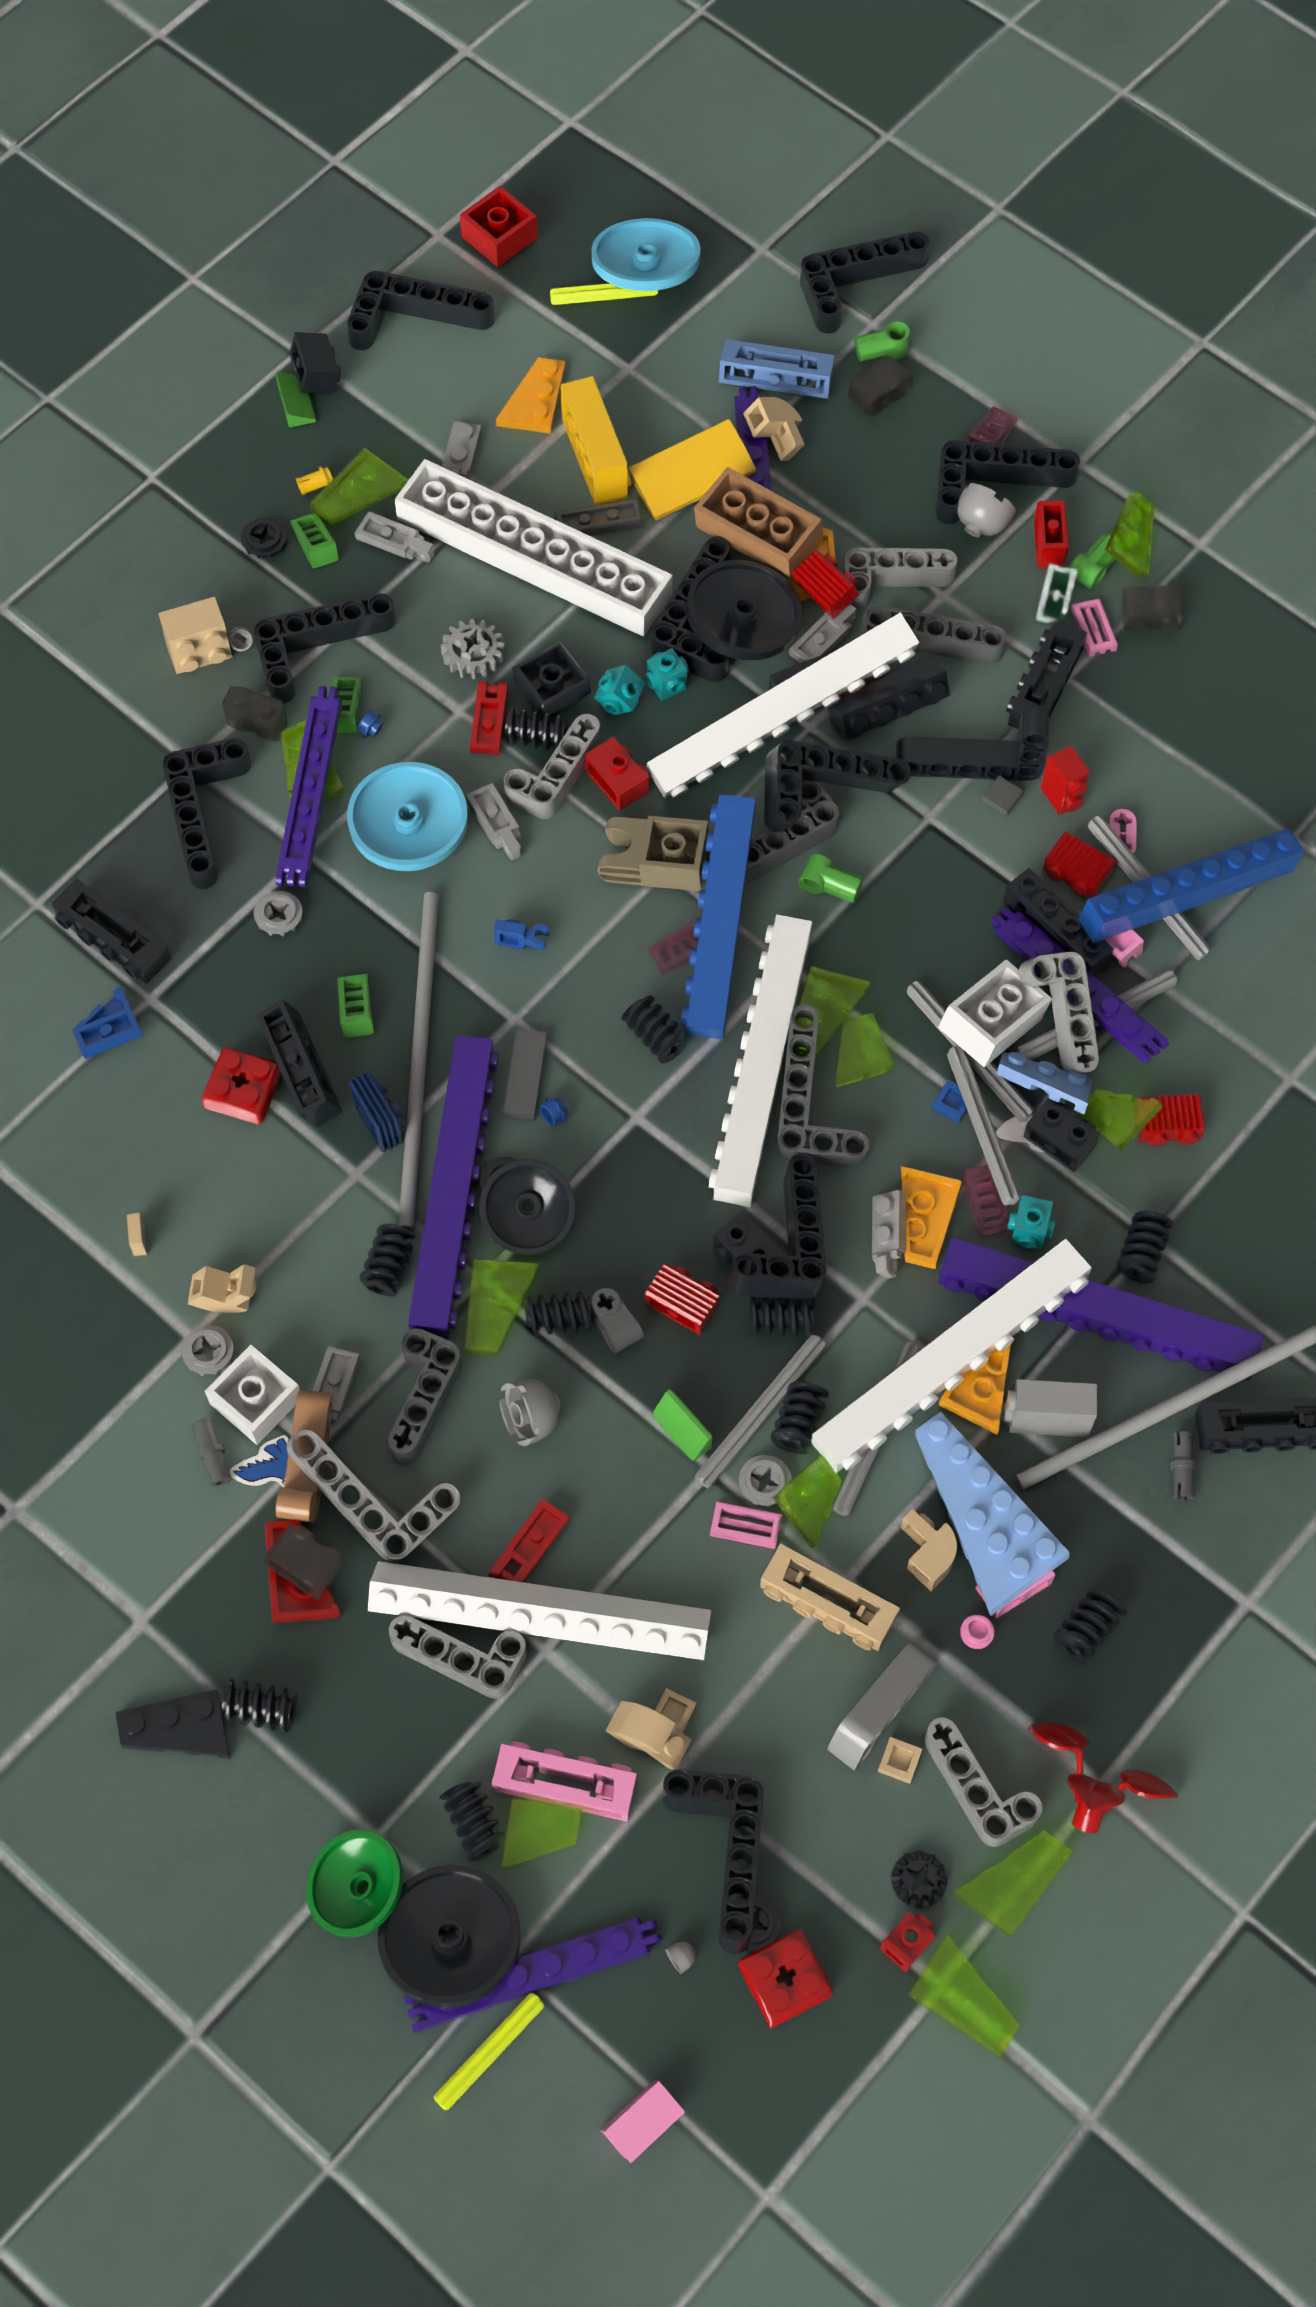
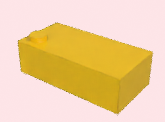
(594, 441)

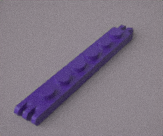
(755, 446)
(309, 788)
(1106, 1006)
(553, 1967)

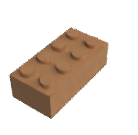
(758, 522)

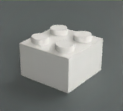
(253, 1394)

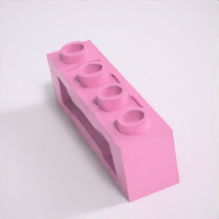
(553, 1763)

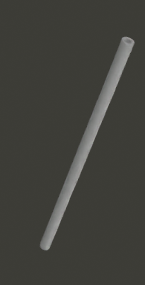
(418, 1062)
(1166, 1408)

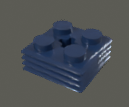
(377, 1111)

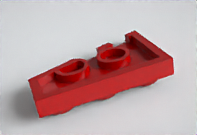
(286, 1599)

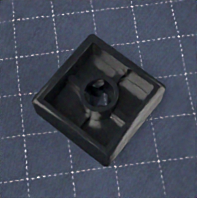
(566, 676)

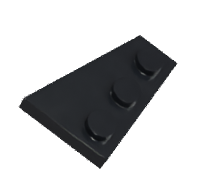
(177, 1725)

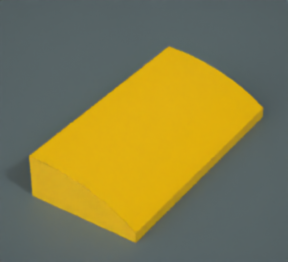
(689, 469)

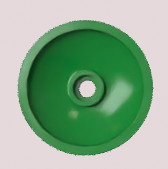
(338, 1882)

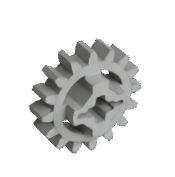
(473, 648)

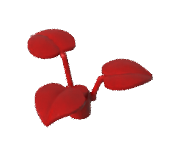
(1093, 1796)

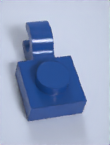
(515, 935)

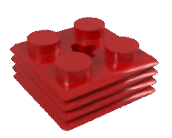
(250, 1100)
(777, 2000)

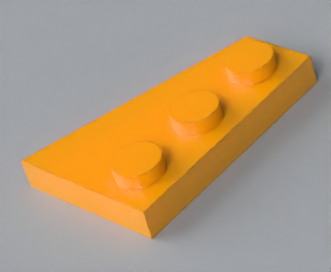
(535, 399)
(929, 1212)
(980, 1393)

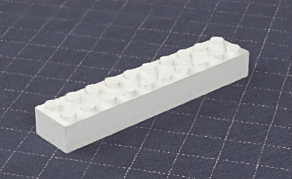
(534, 547)

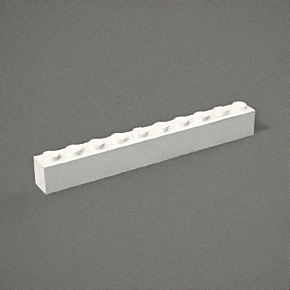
(783, 705)
(762, 1061)
(950, 1356)
(539, 1610)

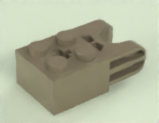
(659, 852)

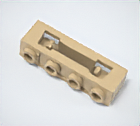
(872, 1619)

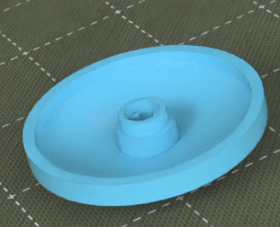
(646, 254)
(407, 816)

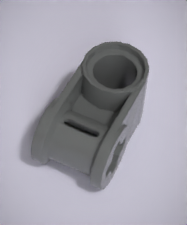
(617, 1324)

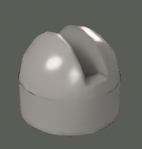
(237, 643)
(681, 1956)

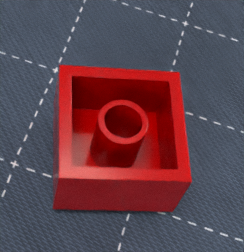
(498, 226)

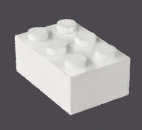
(994, 1013)

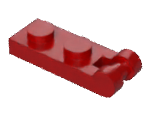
(488, 718)
(531, 1543)

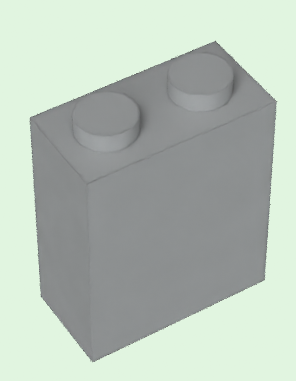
(1051, 1408)

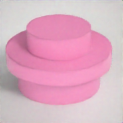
(977, 1631)

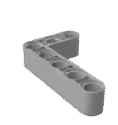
(367, 1502)

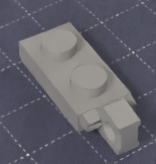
(462, 448)
(394, 538)
(823, 635)
(495, 819)
(888, 1231)
(337, 1376)

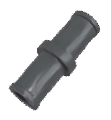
(211, 1452)
(1183, 1466)

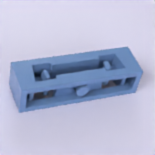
(776, 368)

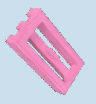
(1100, 646)
(769, 1542)

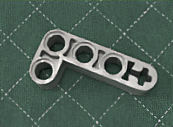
(895, 569)
(559, 764)
(1065, 1013)
(456, 1650)
(880, 1705)
(975, 1779)

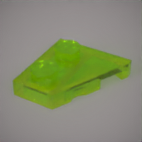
(862, 1051)
(1119, 1115)
(809, 1498)
(538, 1830)

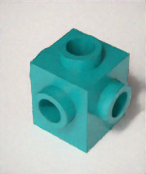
(667, 674)
(619, 690)
(1031, 1222)

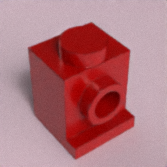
(900, 1950)

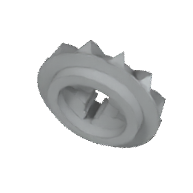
(281, 902)
(216, 1338)
(759, 1467)

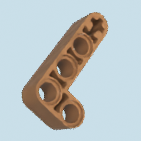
(300, 1496)

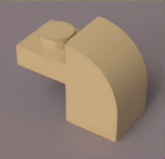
(776, 420)
(222, 1291)
(937, 1549)
(649, 1732)

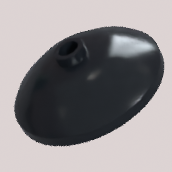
(523, 1229)

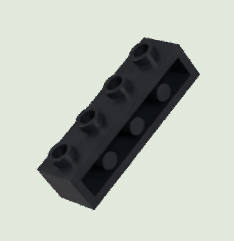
(889, 698)

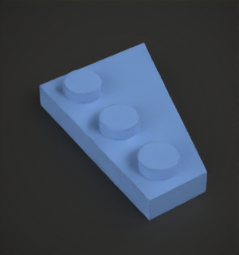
(1045, 1075)

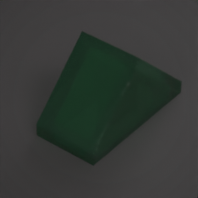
(1056, 593)

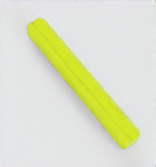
(593, 293)
(488, 2051)

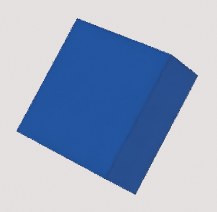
(950, 1102)

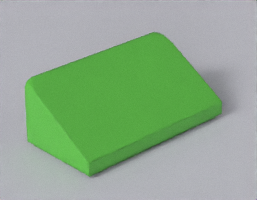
(295, 404)
(682, 1426)

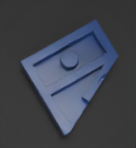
(107, 1026)

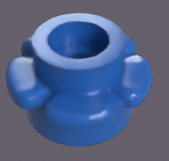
(370, 724)
(553, 1111)

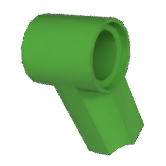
(892, 342)
(1093, 564)
(822, 876)

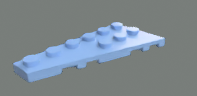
(994, 1526)

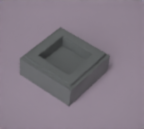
(1002, 795)

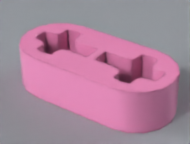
(1129, 834)

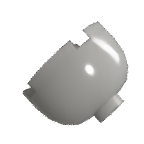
(983, 512)
(529, 1410)

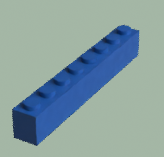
(1190, 885)
(720, 916)

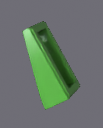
(315, 542)
(350, 702)
(355, 1023)

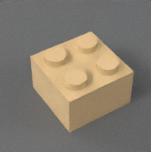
(195, 635)

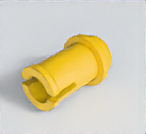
(314, 480)

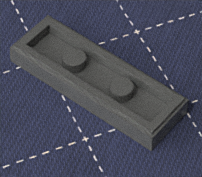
(603, 517)
(525, 1074)

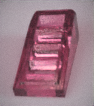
(1001, 434)
(677, 937)
(979, 1175)

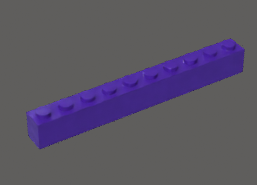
(452, 1186)
(1109, 1312)

